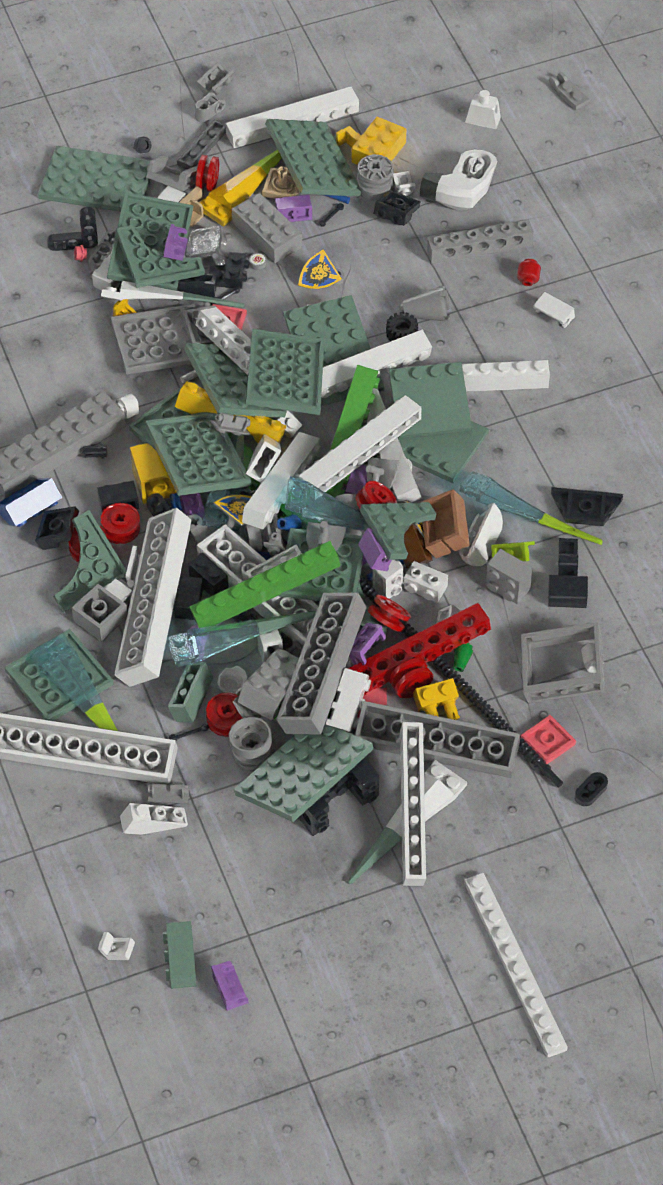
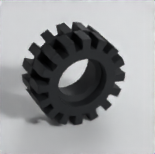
(400, 321)

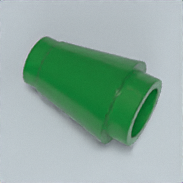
(462, 656)

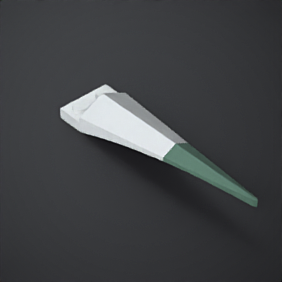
(130, 292)
(440, 789)

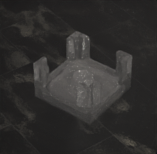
(206, 243)

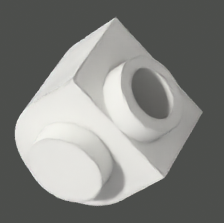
(129, 405)

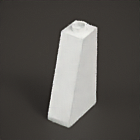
(263, 458)

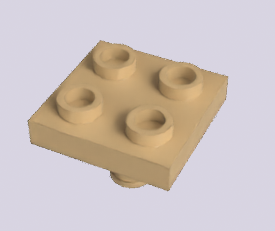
(279, 184)

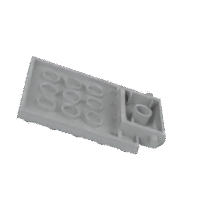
(157, 337)

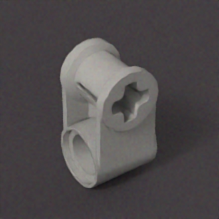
(208, 107)
(197, 530)

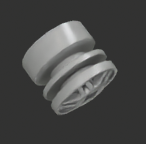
(375, 176)
(256, 537)
(251, 742)

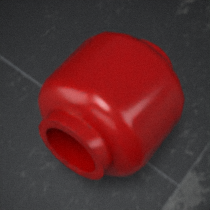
(529, 272)

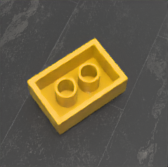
(379, 139)

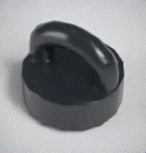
(142, 145)

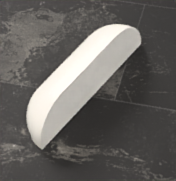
(482, 535)

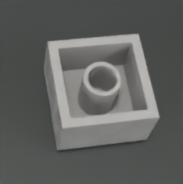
(508, 576)
(99, 612)

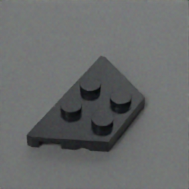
(585, 506)

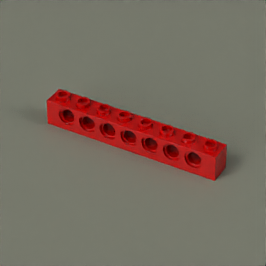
(463, 625)

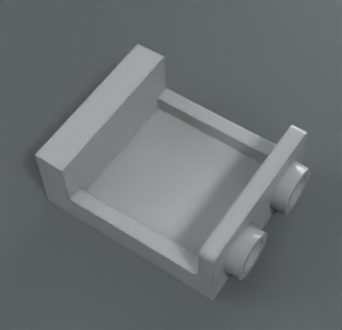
(169, 176)

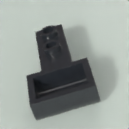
(567, 587)

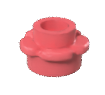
(80, 253)

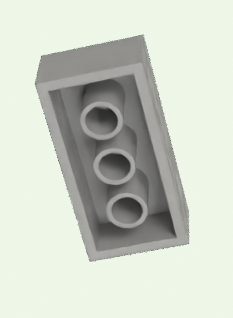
(267, 228)
(269, 684)

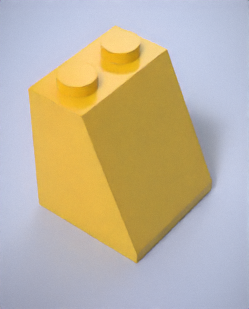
(150, 472)

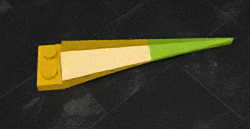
(221, 200)

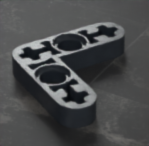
(81, 237)

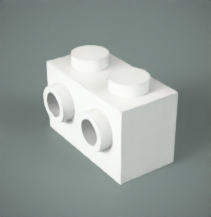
(389, 582)
(425, 582)

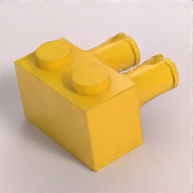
(435, 695)

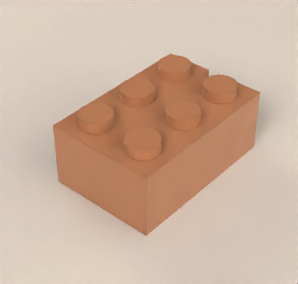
(449, 527)

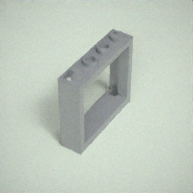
(568, 687)

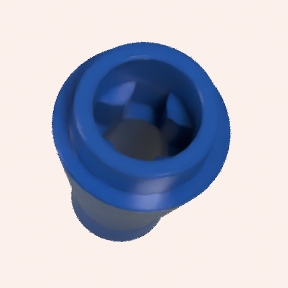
(288, 522)

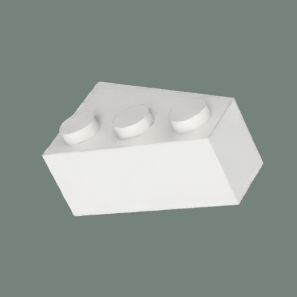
(349, 700)

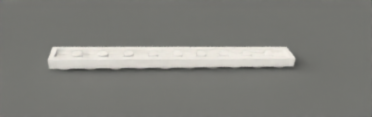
(516, 965)

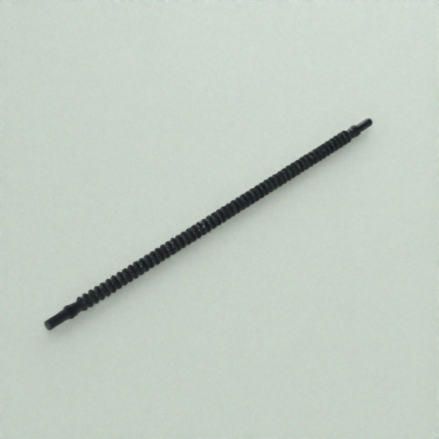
(545, 769)

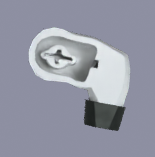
(466, 183)

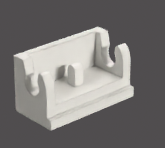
(555, 308)

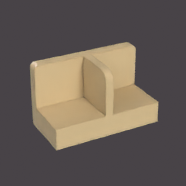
(194, 198)

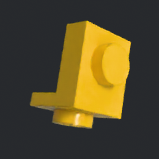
(347, 135)
(122, 308)

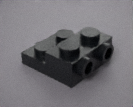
(396, 207)
(233, 272)
(56, 527)

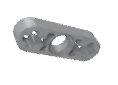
(104, 243)

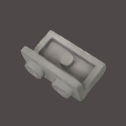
(214, 79)

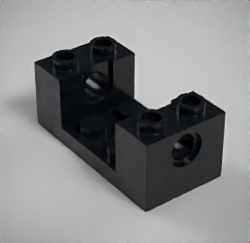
(362, 783)

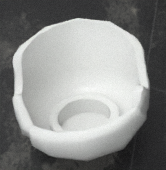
(232, 680)

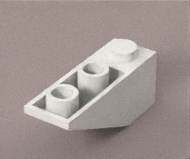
(151, 818)

